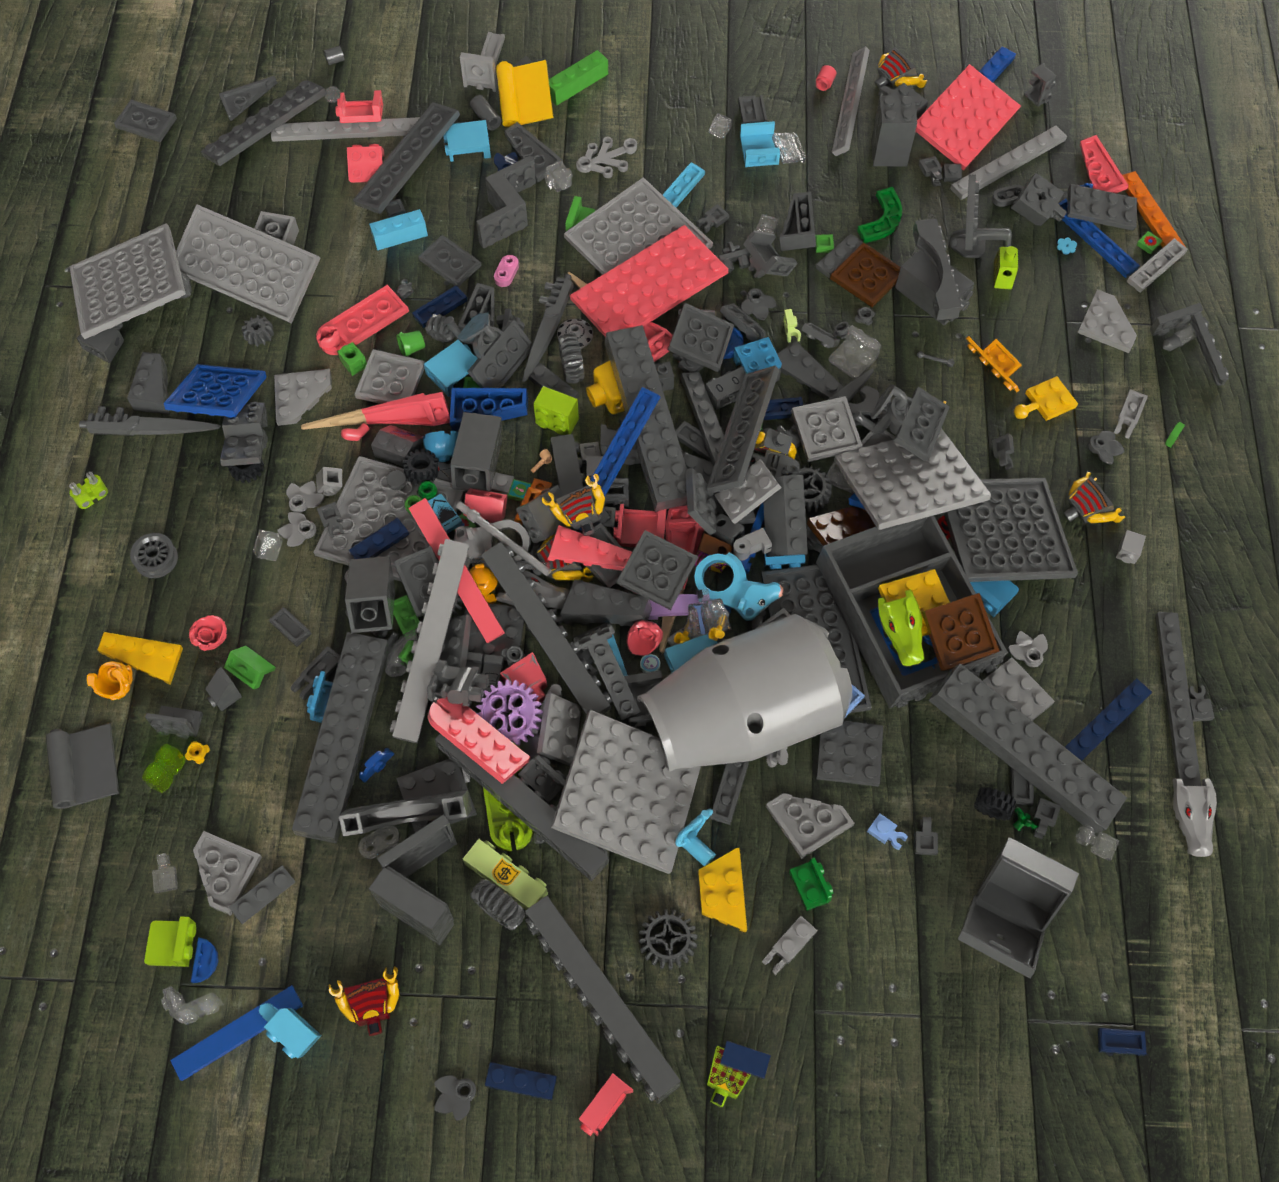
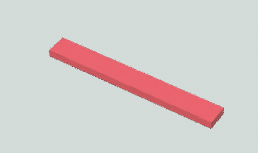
(468, 589)

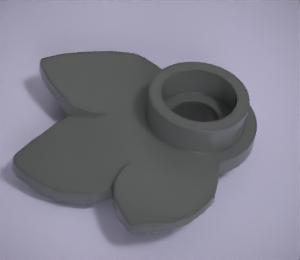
(759, 306)
(1105, 446)
(451, 1098)

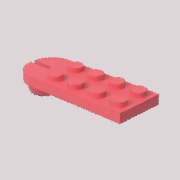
(361, 320)
(477, 739)

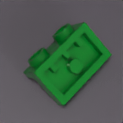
(811, 884)

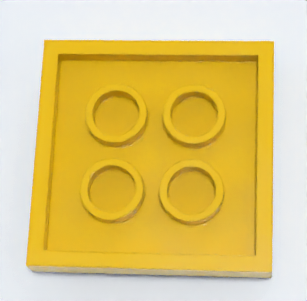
(926, 590)

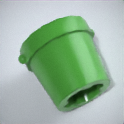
(410, 342)

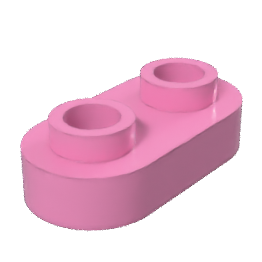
(506, 269)

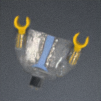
(705, 618)

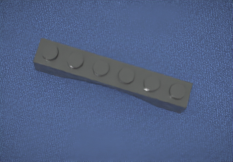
(929, 240)
(376, 816)

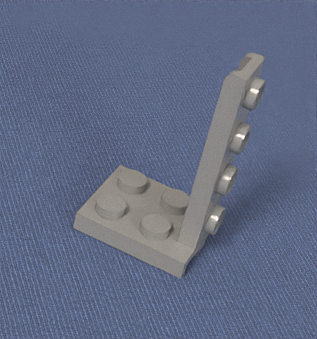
(480, 69)

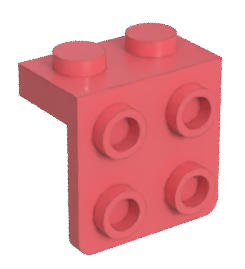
(363, 162)

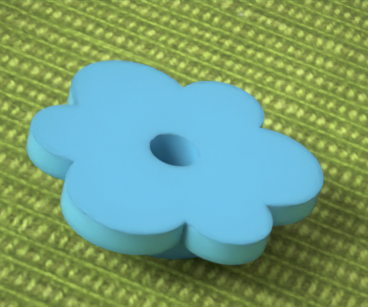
(1066, 245)

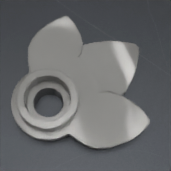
(305, 494)
(295, 529)
(1026, 647)

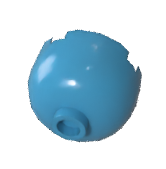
(440, 444)

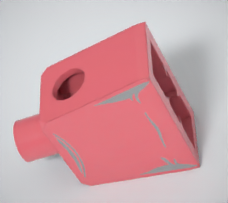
(527, 672)

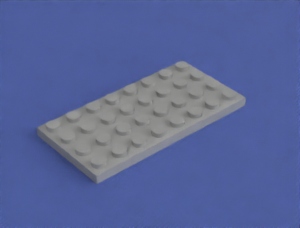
(245, 263)

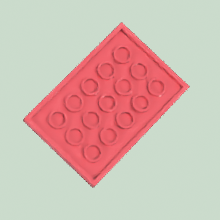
(966, 117)

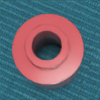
(825, 77)

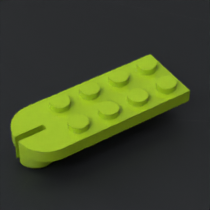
(502, 822)

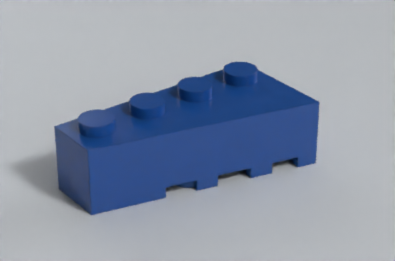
(499, 402)

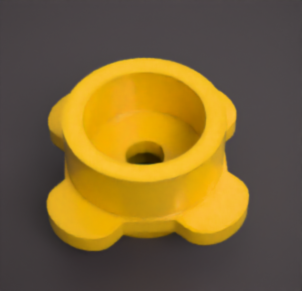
(191, 752)

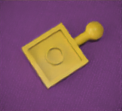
(1049, 398)

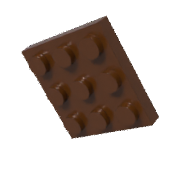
(867, 274)
(960, 631)

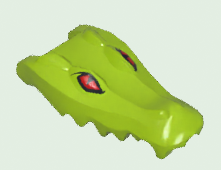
(903, 625)

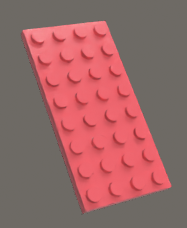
(649, 283)

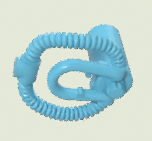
(691, 843)

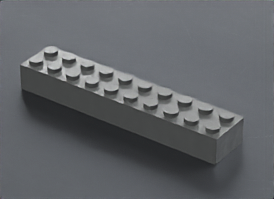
(657, 442)
(341, 738)
(1027, 749)
(602, 999)

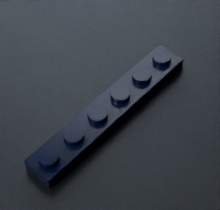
(1108, 719)

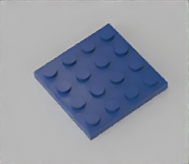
(215, 390)

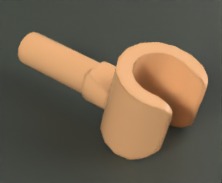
(546, 458)

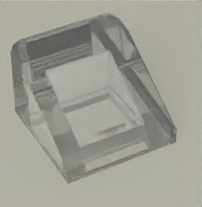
(720, 126)

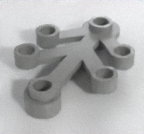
(587, 163)

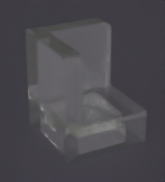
(267, 545)

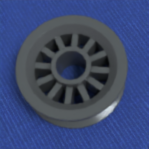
(146, 547)

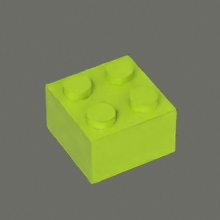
(556, 411)

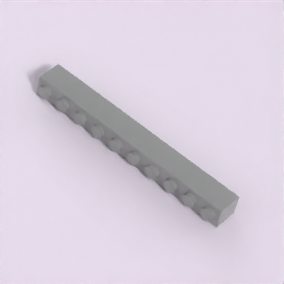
(431, 640)

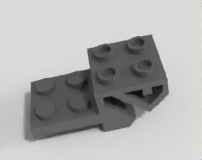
(245, 436)

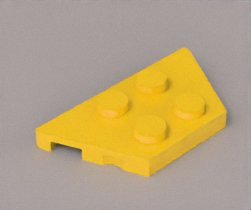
(723, 890)

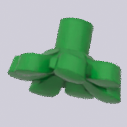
(1023, 820)

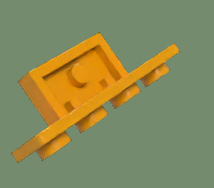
(1000, 359)

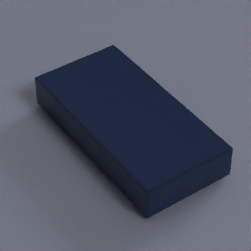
(1122, 1041)
(745, 1059)

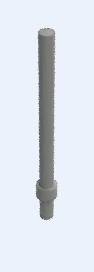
(474, 516)

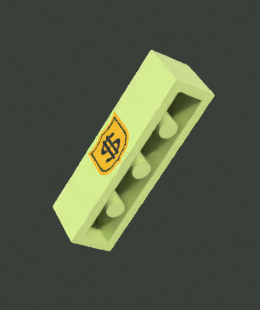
(504, 874)

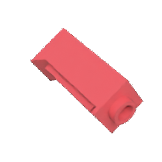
(604, 1105)

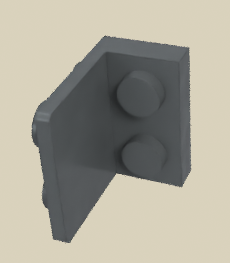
(176, 721)

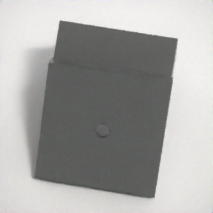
(405, 898)
(1016, 904)

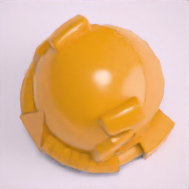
(485, 581)
(112, 680)

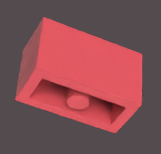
(489, 504)

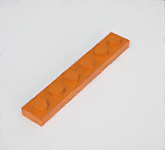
(1150, 210)

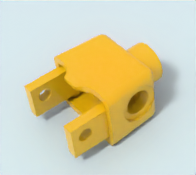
(605, 389)

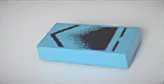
(445, 513)

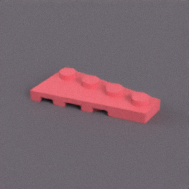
(1100, 167)
(576, 547)

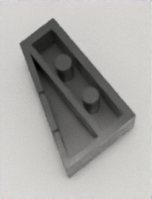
(799, 225)
(150, 385)

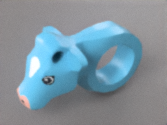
(744, 596)

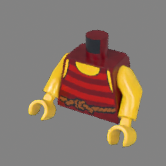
(368, 1001)

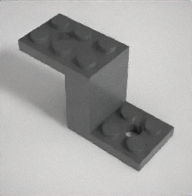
(509, 205)

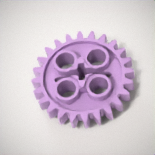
(527, 711)

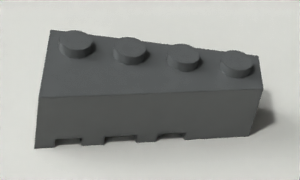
(599, 604)

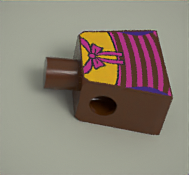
(710, 546)

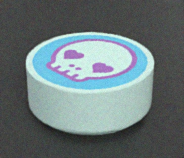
(649, 663)

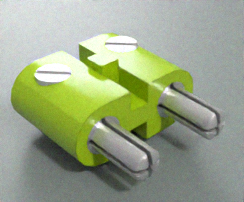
(89, 491)

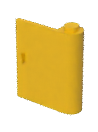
(524, 93)

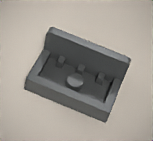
(542, 777)

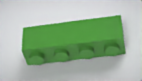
(578, 77)

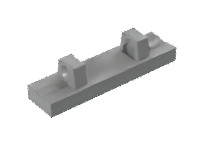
(1157, 265)

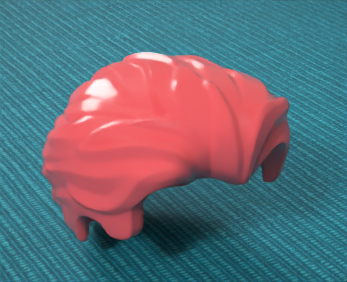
(208, 632)
(644, 637)

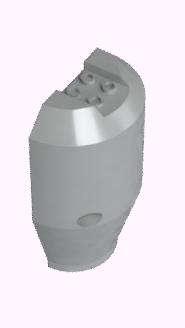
(762, 682)

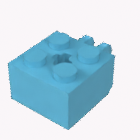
(289, 1029)

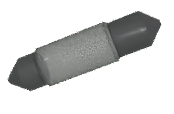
(1179, 338)

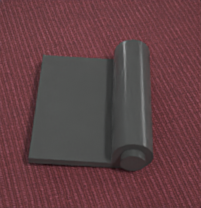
(81, 766)

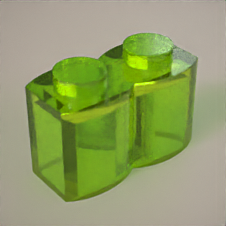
(166, 764)

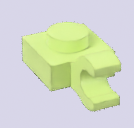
(790, 323)

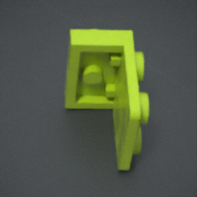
(170, 943)

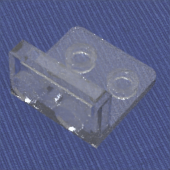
(855, 353)
(189, 1012)

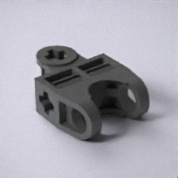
(780, 464)

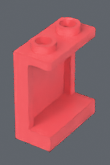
(360, 110)
(634, 522)

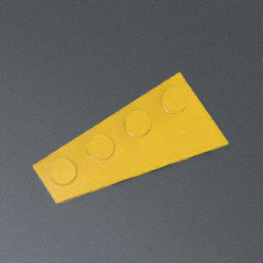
(149, 656)

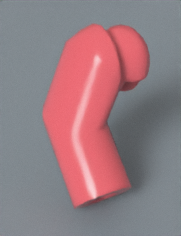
(355, 434)

